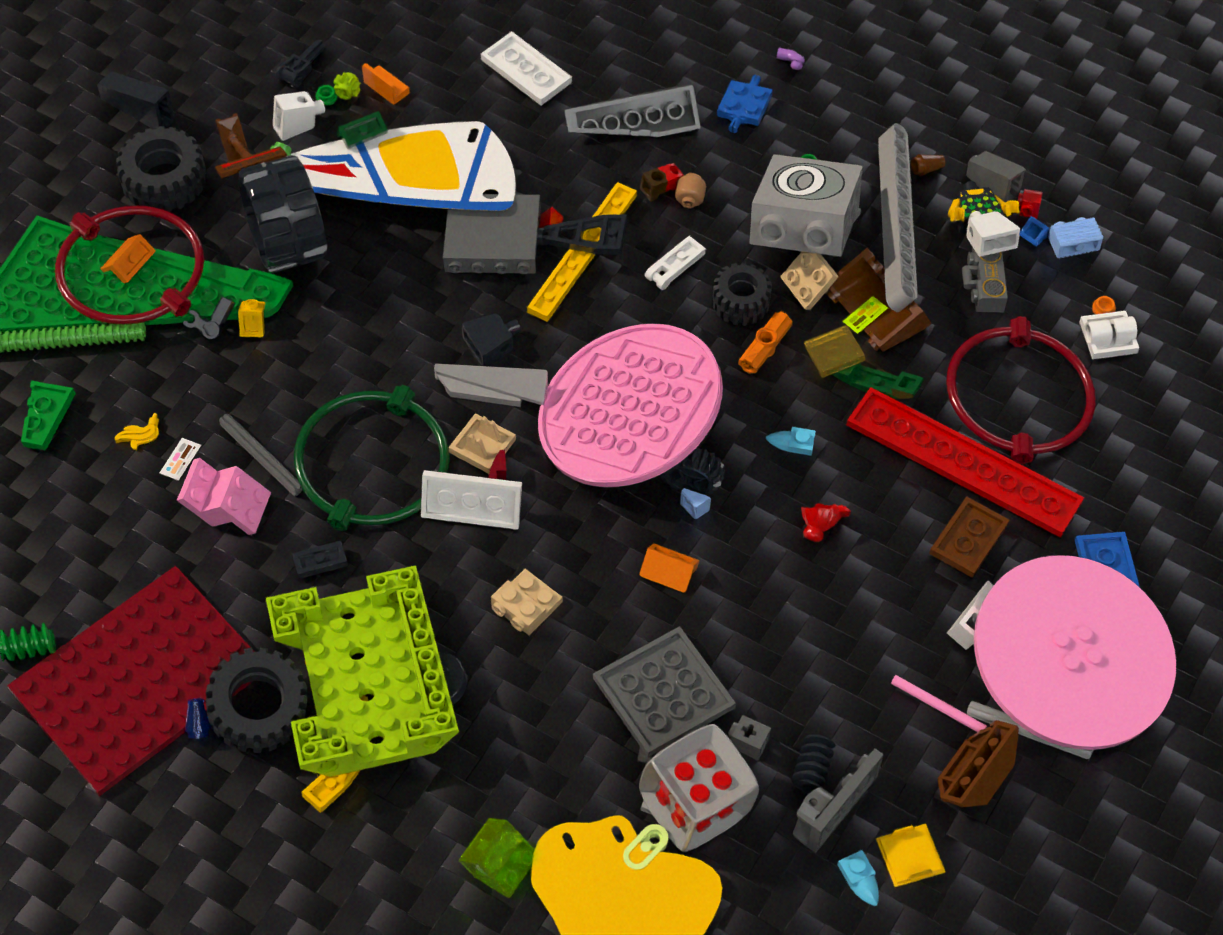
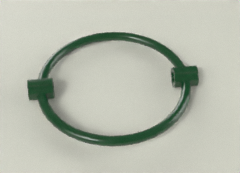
(344, 511)

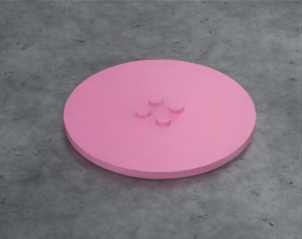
(630, 405)
(1074, 652)

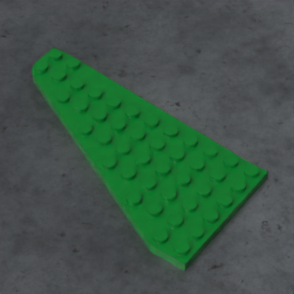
(34, 302)

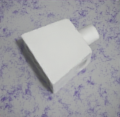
(295, 113)
(991, 233)

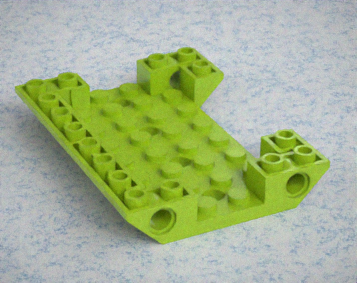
(397, 668)

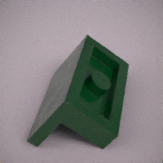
(362, 130)

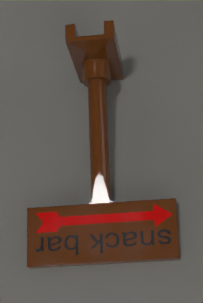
(237, 150)

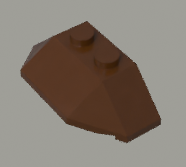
(980, 765)

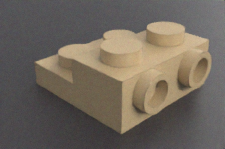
(525, 601)

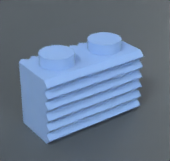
(1075, 237)

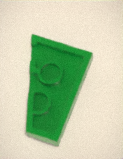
(45, 413)

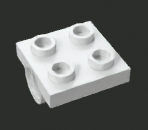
(1110, 334)

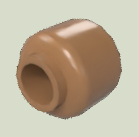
(690, 190)

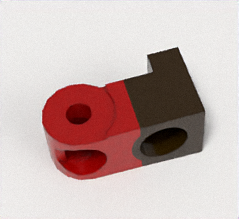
(660, 181)

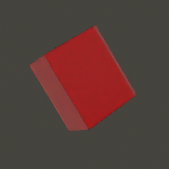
(550, 217)

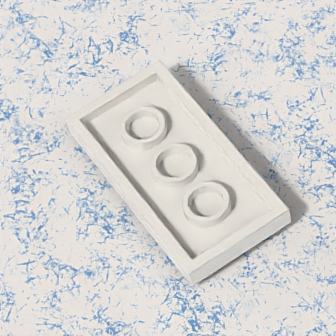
(526, 68)
(471, 499)

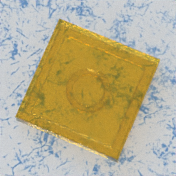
(834, 351)

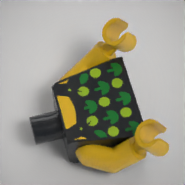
(980, 200)

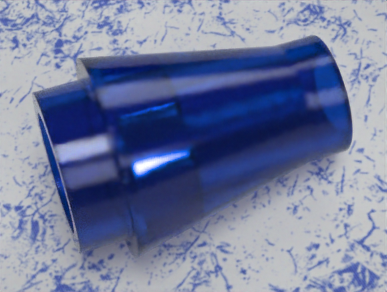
(197, 721)

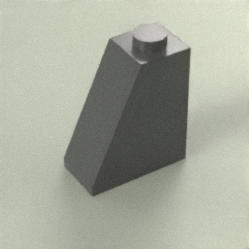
(996, 173)

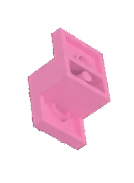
(224, 496)

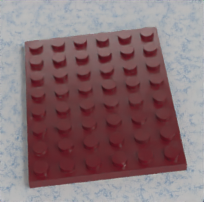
(127, 679)

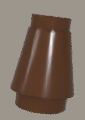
(925, 163)

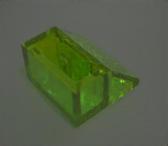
(499, 856)

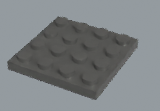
(664, 691)

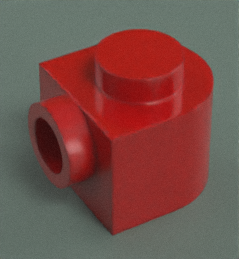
(1029, 203)

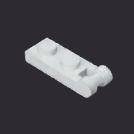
(675, 262)

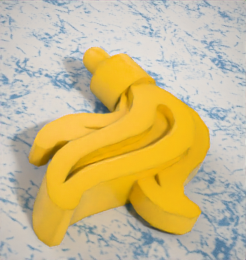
(139, 435)

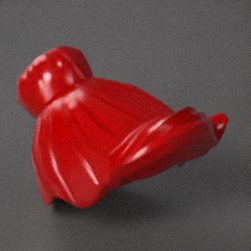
(822, 518)

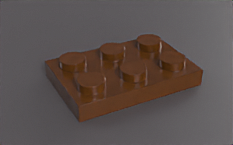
(969, 537)

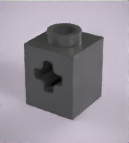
(758, 736)

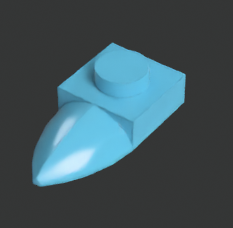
(795, 441)
(860, 877)

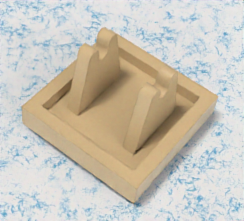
(809, 278)
(481, 442)

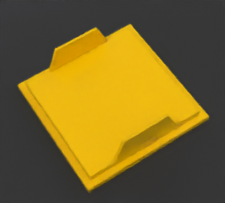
(910, 855)

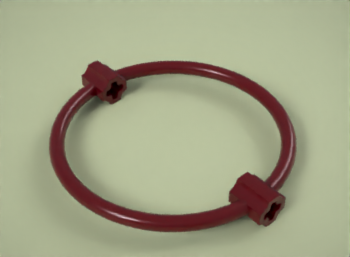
(172, 299)
(1021, 444)

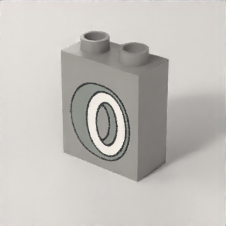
(806, 205)

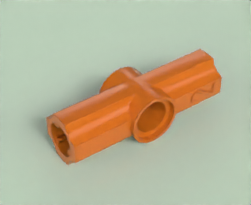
(759, 350)

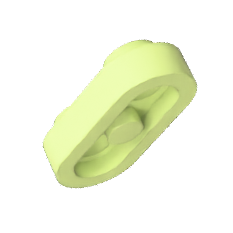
(644, 838)

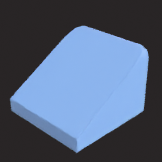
(695, 503)

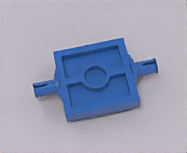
(744, 103)

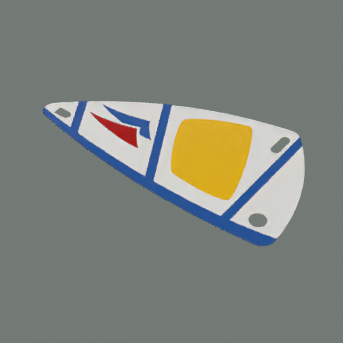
(417, 168)

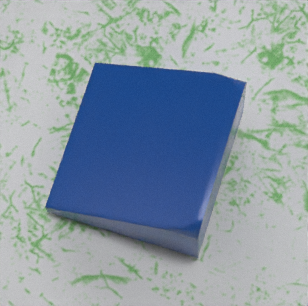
(1034, 231)

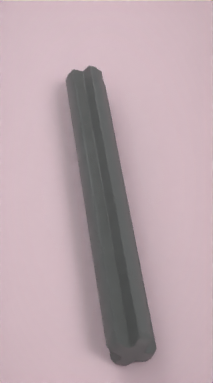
(267, 460)

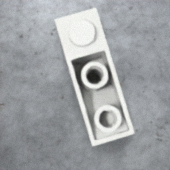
(963, 629)

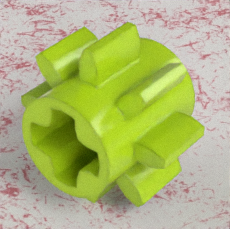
(346, 85)

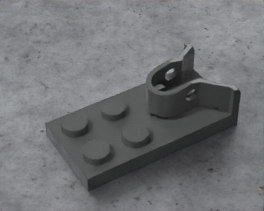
(825, 812)

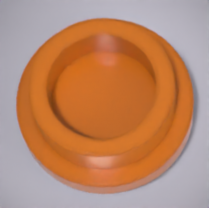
(1103, 305)

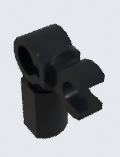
(212, 328)

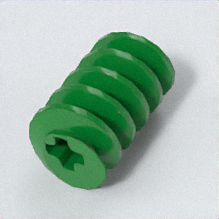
(27, 642)

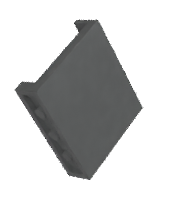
(493, 239)

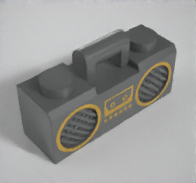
(989, 288)

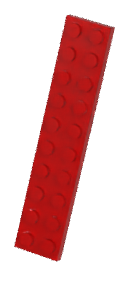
(965, 462)

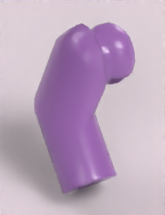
(790, 55)

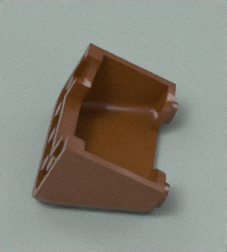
(861, 281)

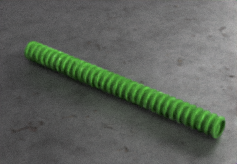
(71, 336)

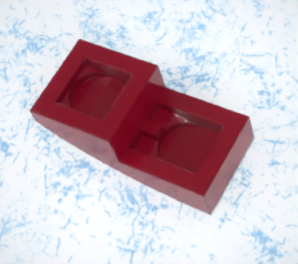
(498, 467)

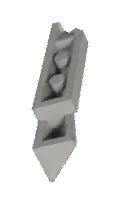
(493, 384)

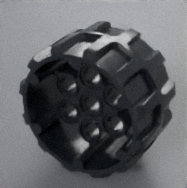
(282, 213)

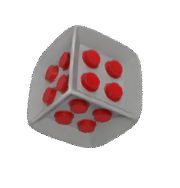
(698, 787)

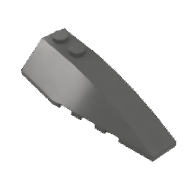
(641, 114)

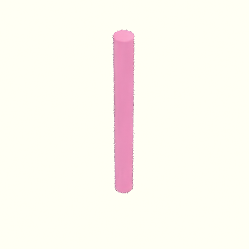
(938, 704)

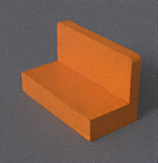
(384, 83)
(129, 258)
(668, 567)

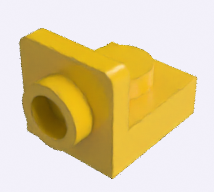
(251, 318)

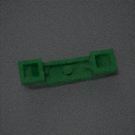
(894, 386)

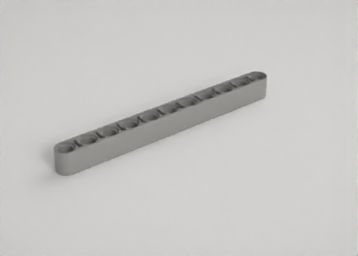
(897, 218)

